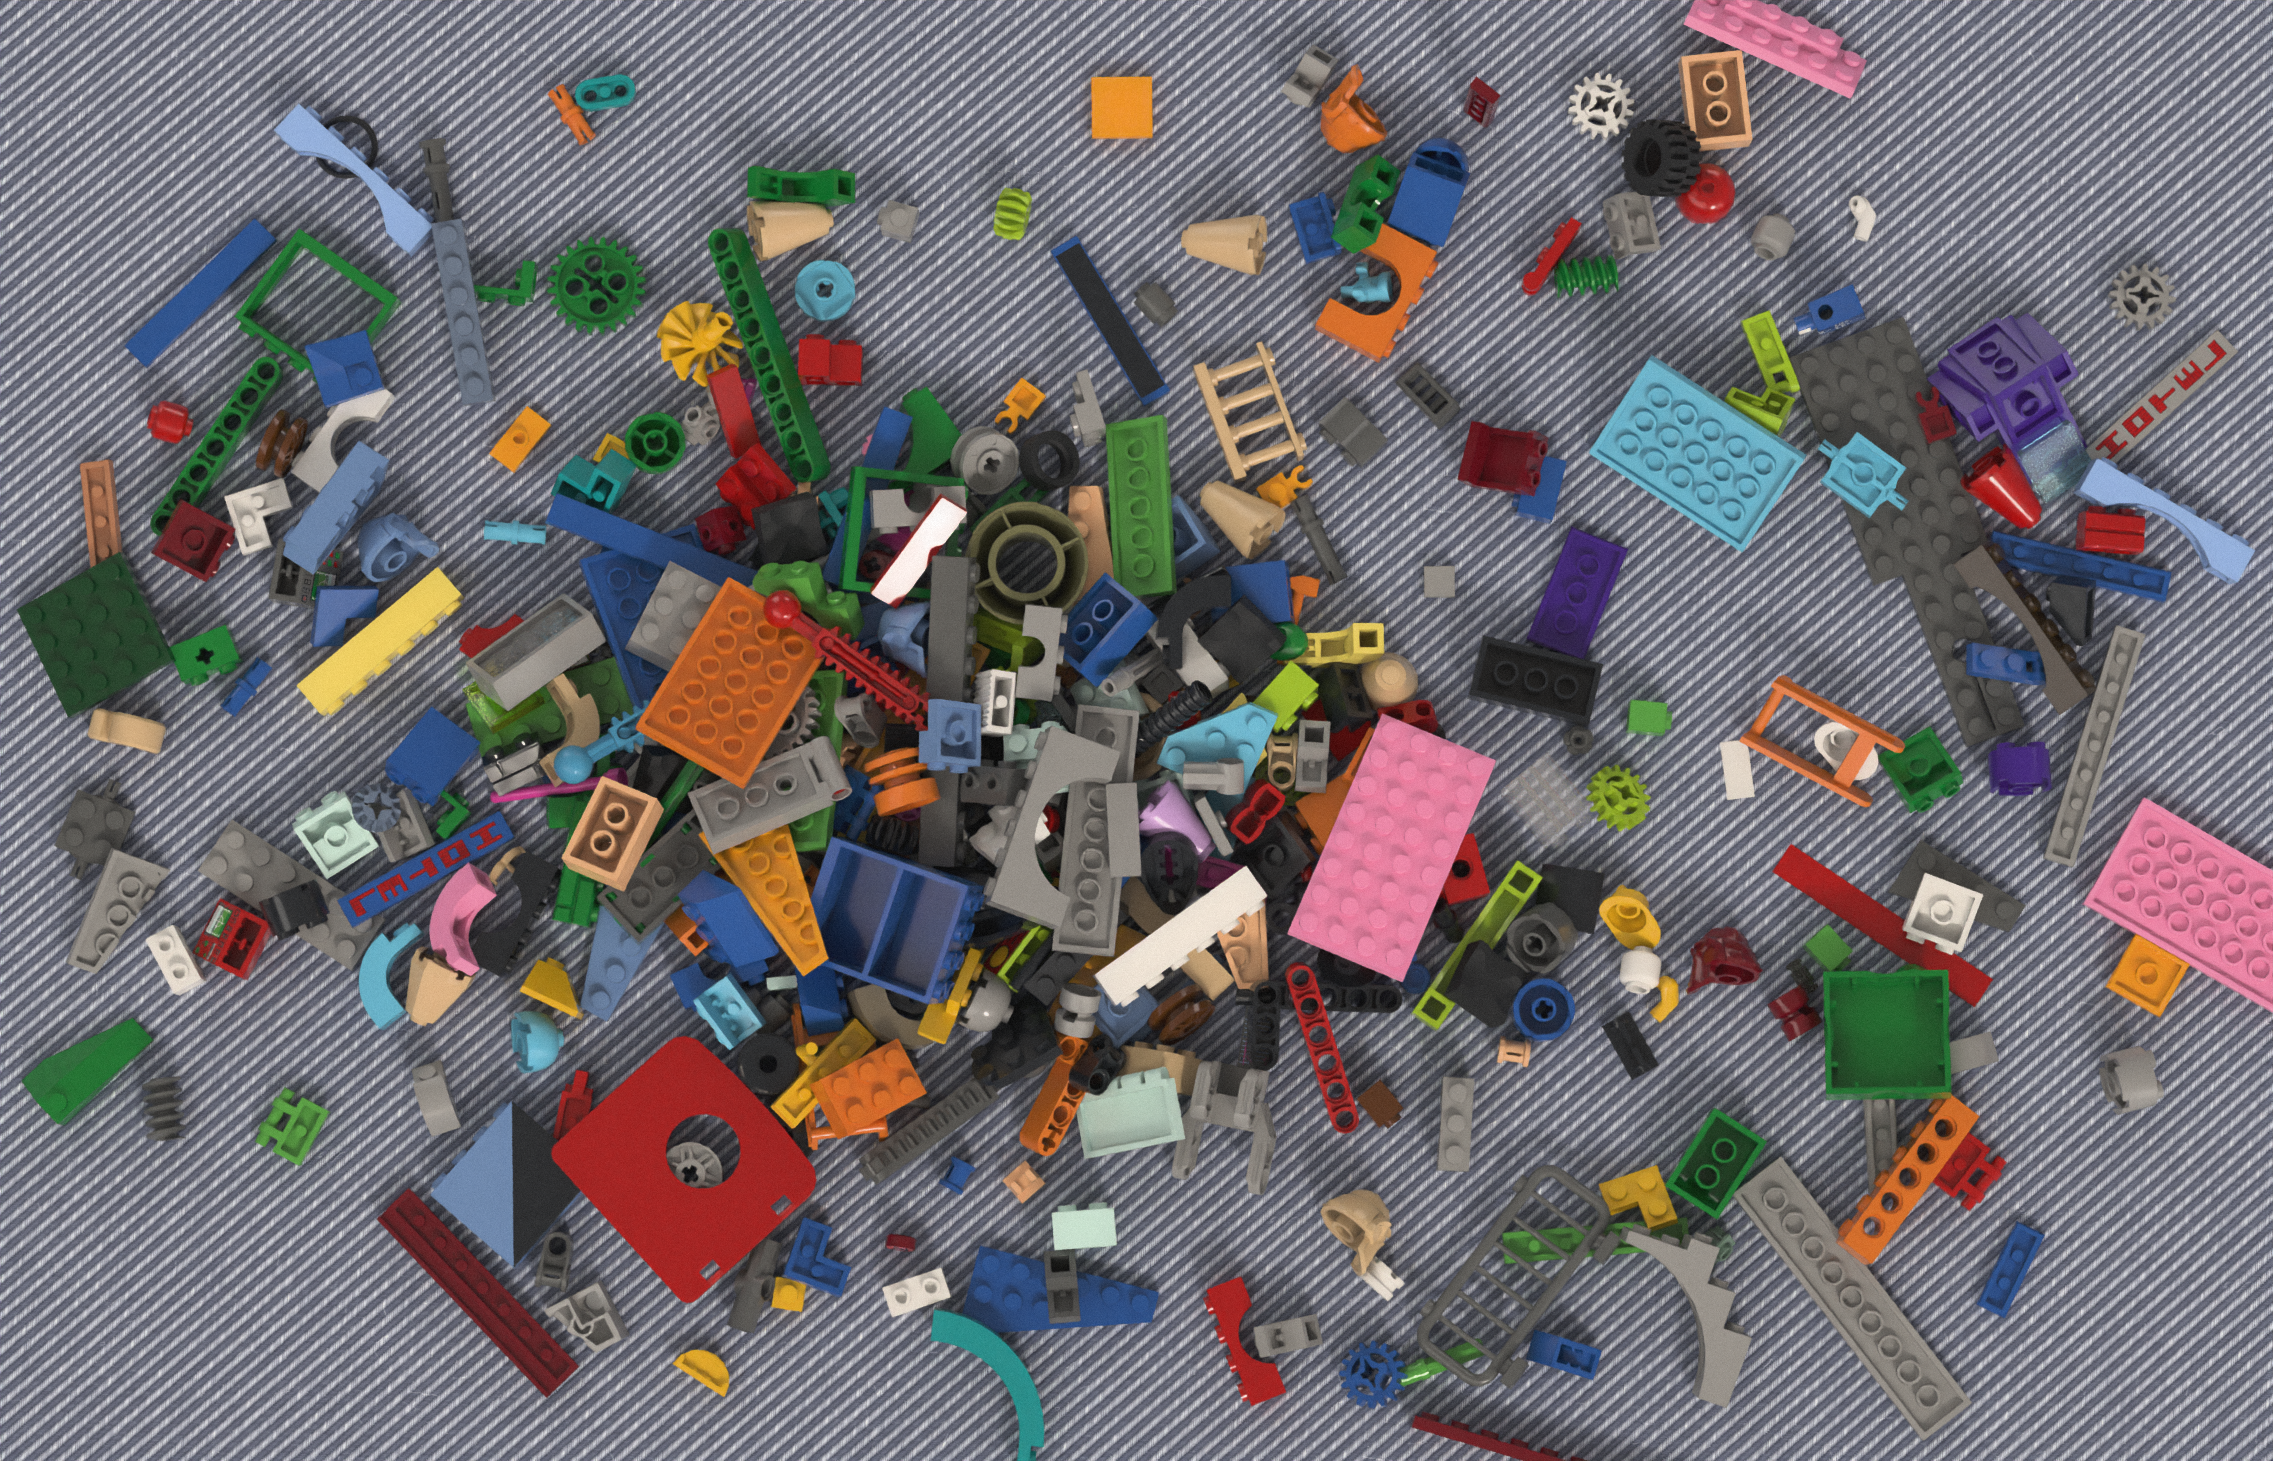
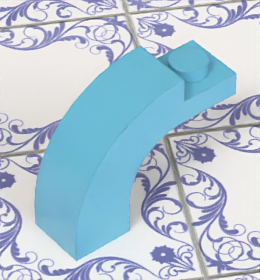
(375, 974)

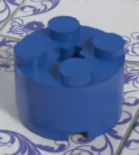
(1532, 1024)

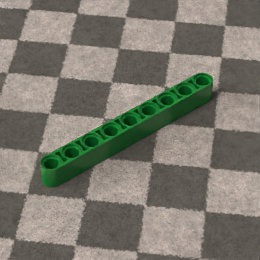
(758, 345)

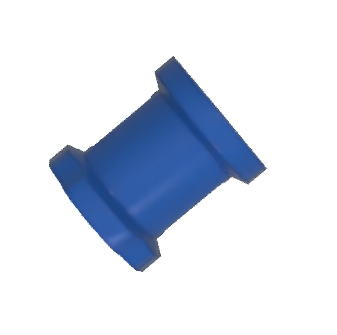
(957, 1175)

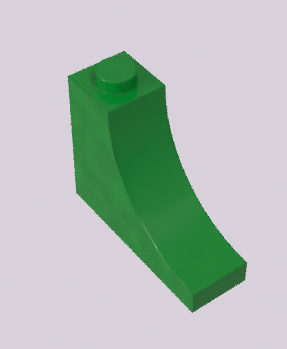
(930, 436)

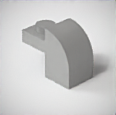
(1310, 77)
(1312, 756)
(1972, 1052)
(435, 1098)
(1287, 1335)

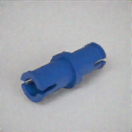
(246, 687)

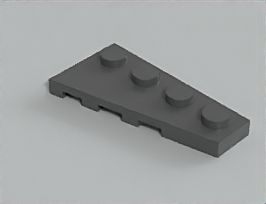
(1996, 906)

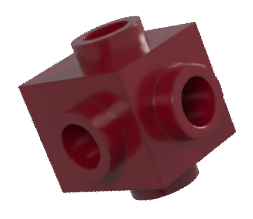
(721, 530)

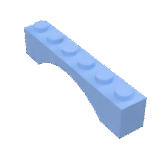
(310, 138)
(2218, 552)

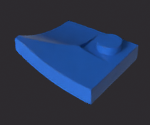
(345, 368)

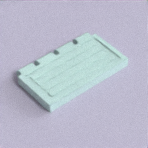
(1131, 1114)

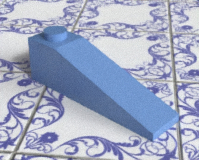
(1191, 539)

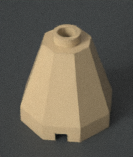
(433, 986)

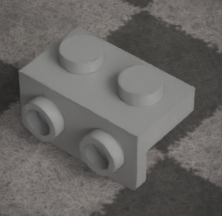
(410, 832)

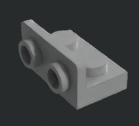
(1631, 224)

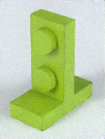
(1008, 638)

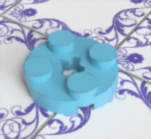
(828, 273)

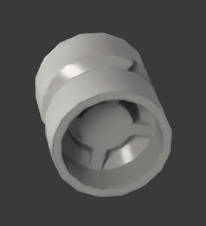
(1077, 1005)

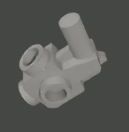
(701, 423)

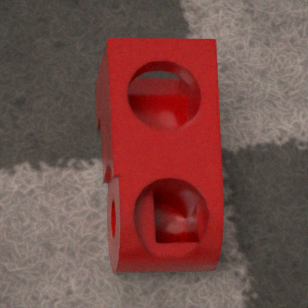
(1415, 713)

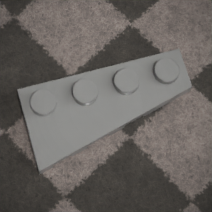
(117, 899)

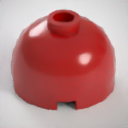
(1709, 197)

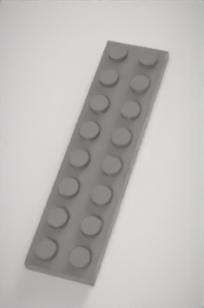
(1085, 868)

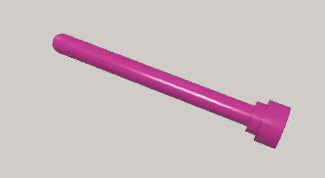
(615, 774)

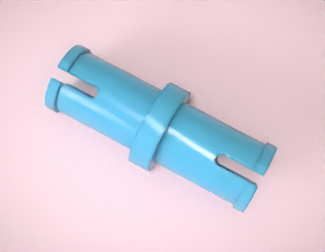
(515, 532)

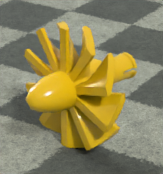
(693, 336)

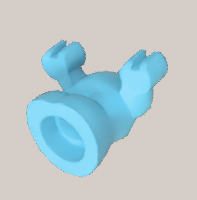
(1369, 288)

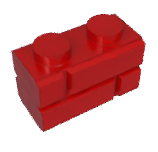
(2110, 532)

